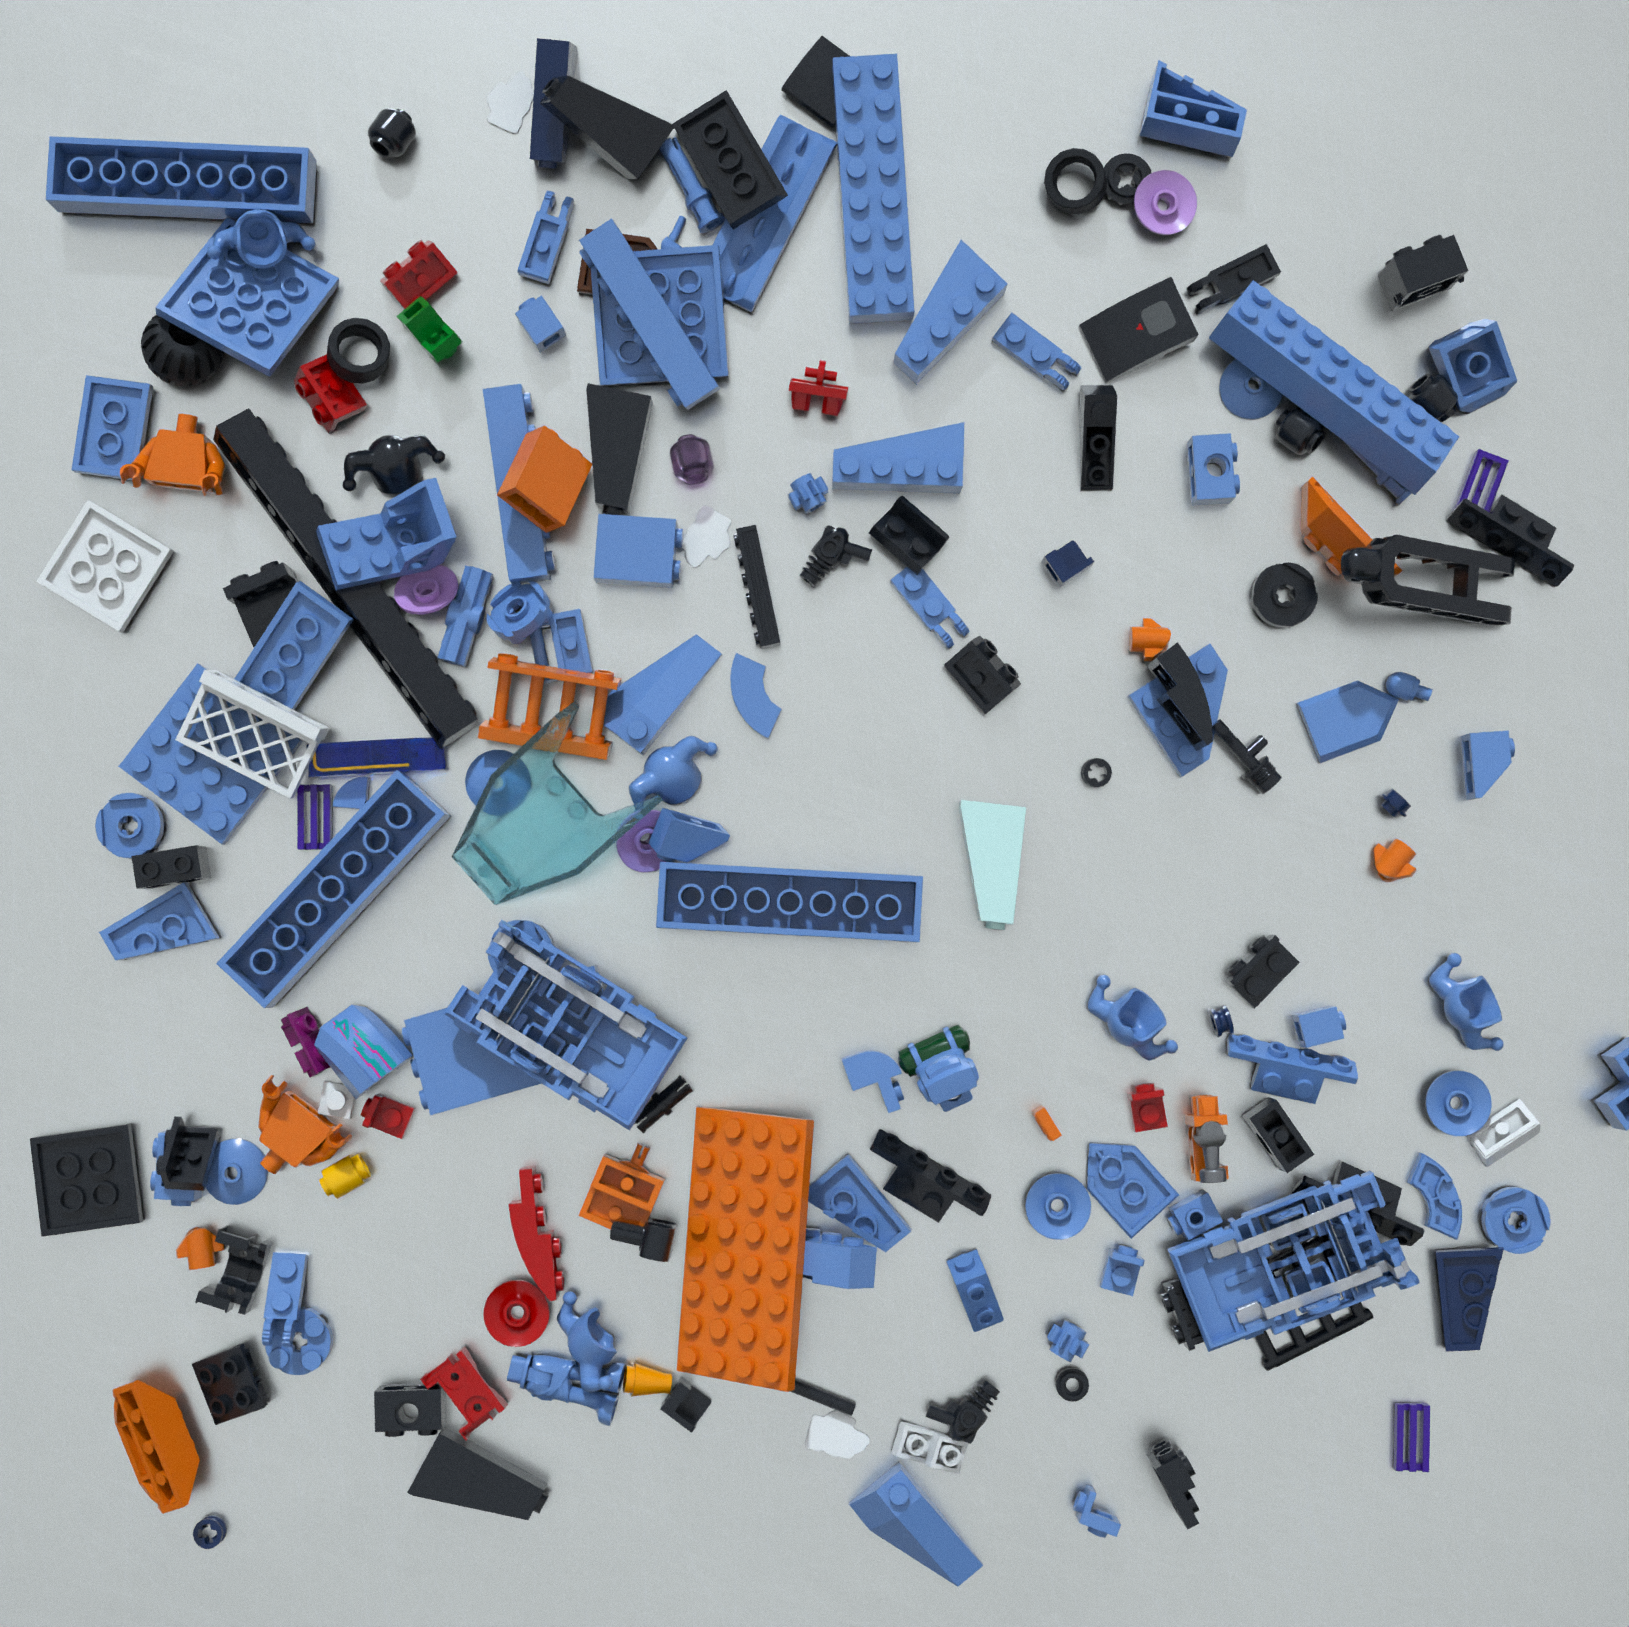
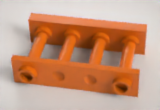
(500, 730)

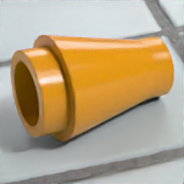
(645, 1381)

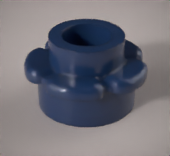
(1395, 803)

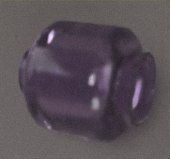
(691, 459)

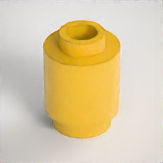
(344, 1176)

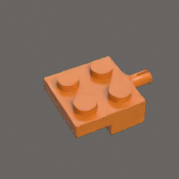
(622, 1191)

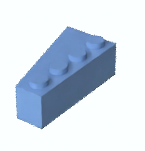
(952, 308)
(905, 463)

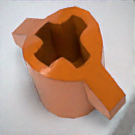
(1149, 639)
(1394, 861)
(199, 1248)

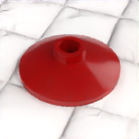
(516, 1330)

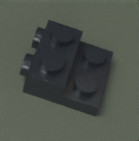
(1175, 1476)

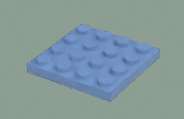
(693, 291)
(246, 308)
(192, 782)

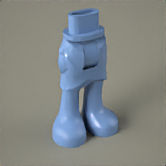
(552, 1379)

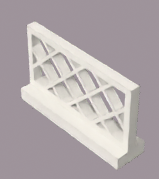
(256, 705)

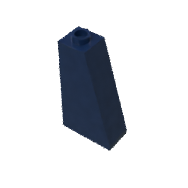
(548, 133)

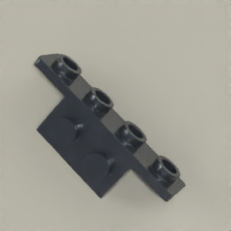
(1514, 534)
(924, 1181)
(1382, 1218)

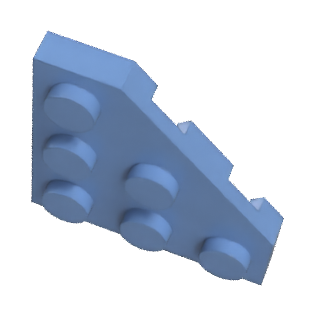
(1167, 734)

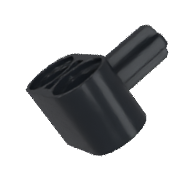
(654, 1238)

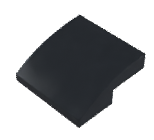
(813, 80)

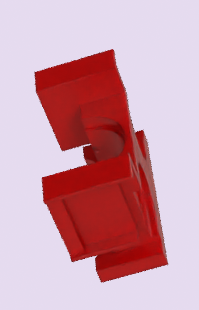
(466, 1390)

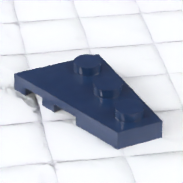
(1466, 1293)

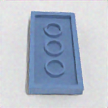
(294, 646)

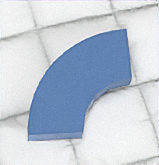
(751, 697)
(1439, 1195)

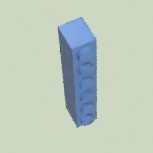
(649, 314)
(523, 541)

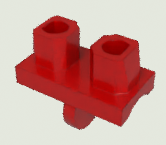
(832, 393)

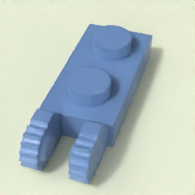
(545, 240)
(1034, 350)
(928, 603)
(284, 1296)

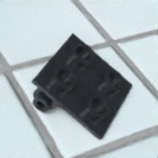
(230, 1384)

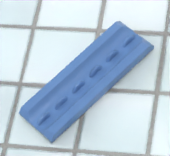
(755, 246)

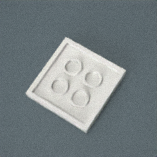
(105, 566)

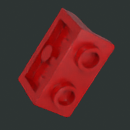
(418, 274)
(327, 394)

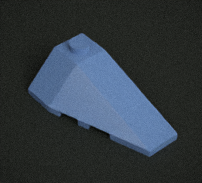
(910, 1521)

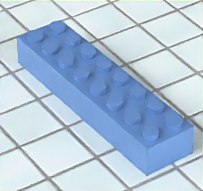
(179, 179)
(873, 188)
(1334, 387)
(333, 889)
(789, 902)

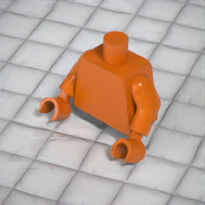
(178, 460)
(294, 1130)

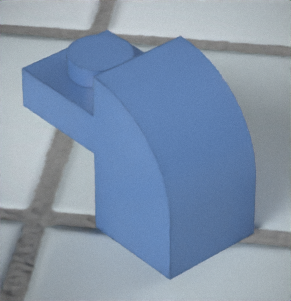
(875, 1067)

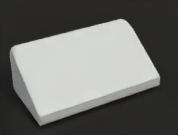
(1504, 1132)

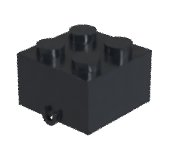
(1422, 271)

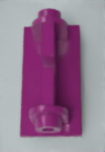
(303, 1029)

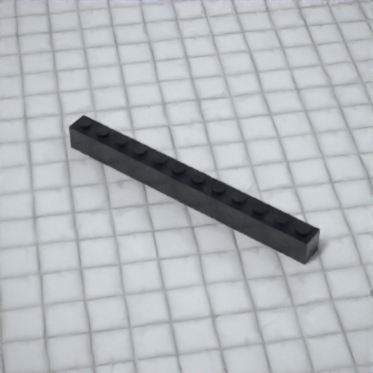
(375, 615)

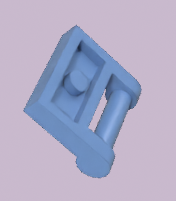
(568, 641)

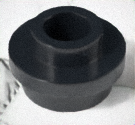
(1072, 1394)

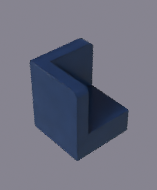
(1066, 563)

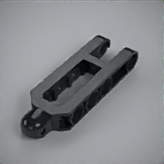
(1375, 572)

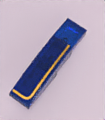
(376, 757)

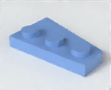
(856, 1202)

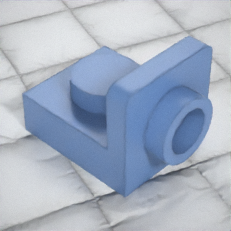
(1121, 1270)

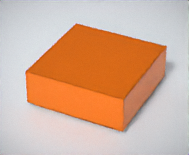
(1046, 1123)

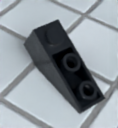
(1097, 436)

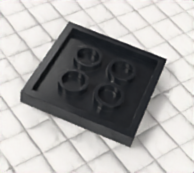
(86, 1180)

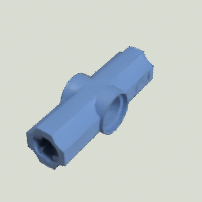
(465, 616)

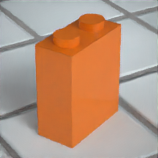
(545, 479)

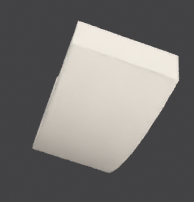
(929, 1447)

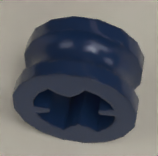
(1221, 1021)
(215, 1524)

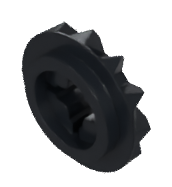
(1124, 165)

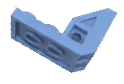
(402, 540)

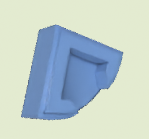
(353, 793)

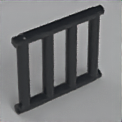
(1330, 1328)

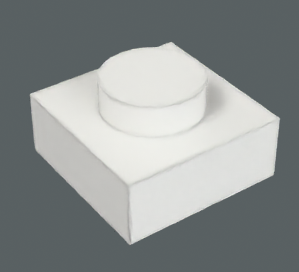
(336, 1100)

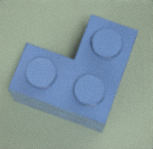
(1615, 1102)

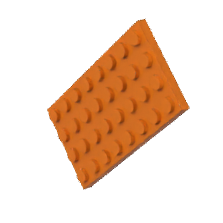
(745, 1247)

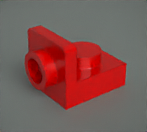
(1147, 1107)
(387, 1115)

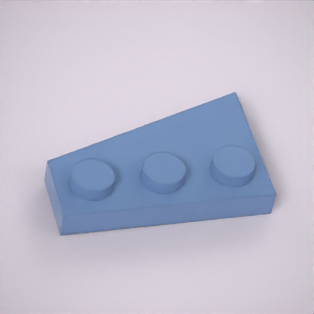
(160, 925)

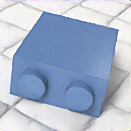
(637, 551)

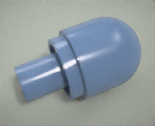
(1407, 687)

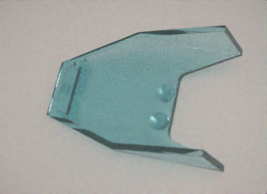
(536, 823)

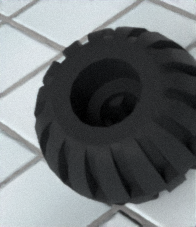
(178, 354)

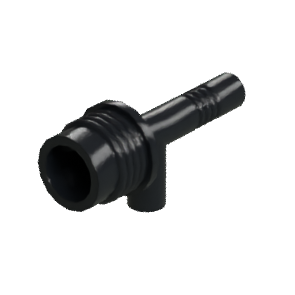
(1260, 772)

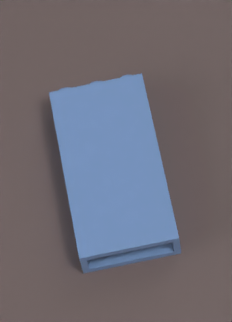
(462, 1072)

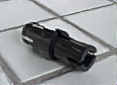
(663, 1103)

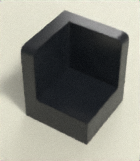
(686, 1404)

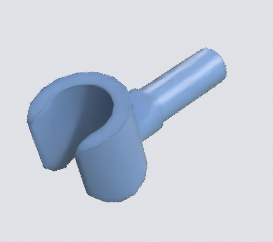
(670, 242)

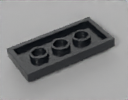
(729, 159)

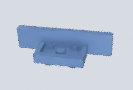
(1290, 1070)

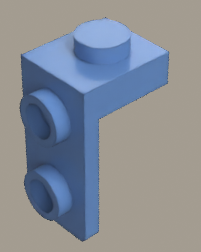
(177, 1196)
(975, 1290)

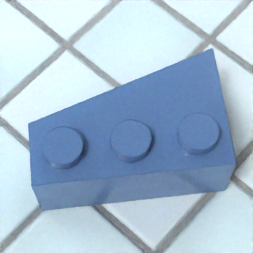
(1190, 115)
(838, 1261)

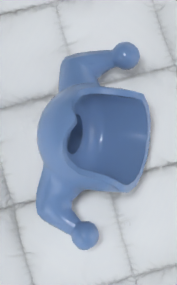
(260, 239)
(671, 772)
(1468, 1005)
(1131, 1019)
(587, 1344)

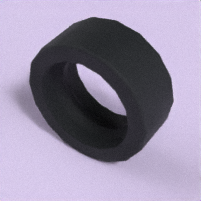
(1066, 158)
(361, 328)

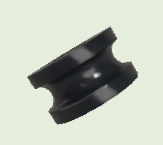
(1098, 763)

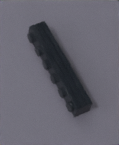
(757, 582)

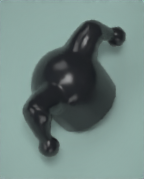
(390, 462)

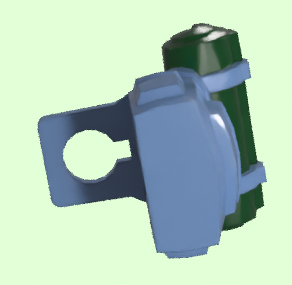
(942, 1067)

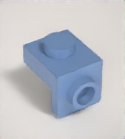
(1098, 1522)

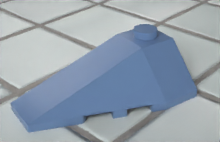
(653, 697)

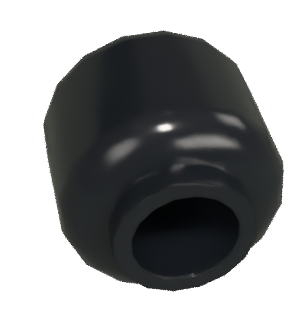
(391, 132)
(1434, 395)
(1299, 431)

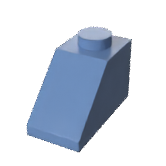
(1485, 760)
(685, 836)

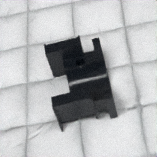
(241, 1273)

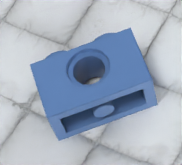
(1205, 487)

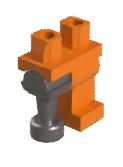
(1205, 1138)

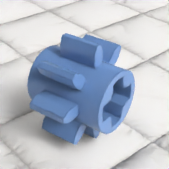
(808, 493)
(1068, 1341)

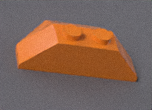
(1329, 526)
(156, 1443)

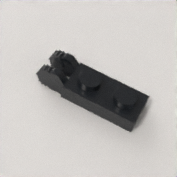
(1234, 277)

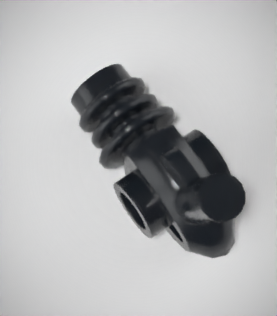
(829, 551)
(968, 1416)

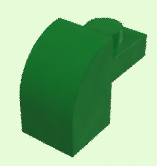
(429, 330)

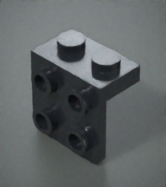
(260, 596)

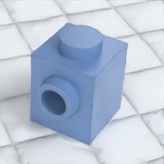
(1194, 1215)

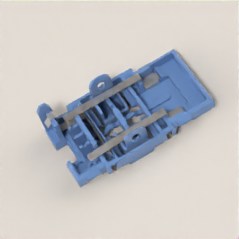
(618, 1056)
(1234, 1285)

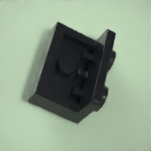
(187, 1156)
(1175, 1301)

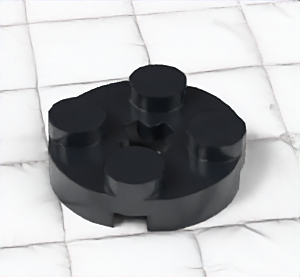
(1302, 591)

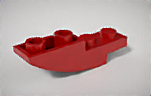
(536, 1247)

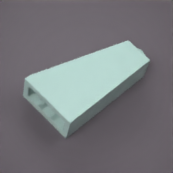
(994, 854)

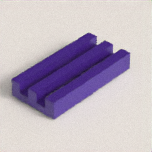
(1490, 459)
(302, 816)
(1424, 1455)

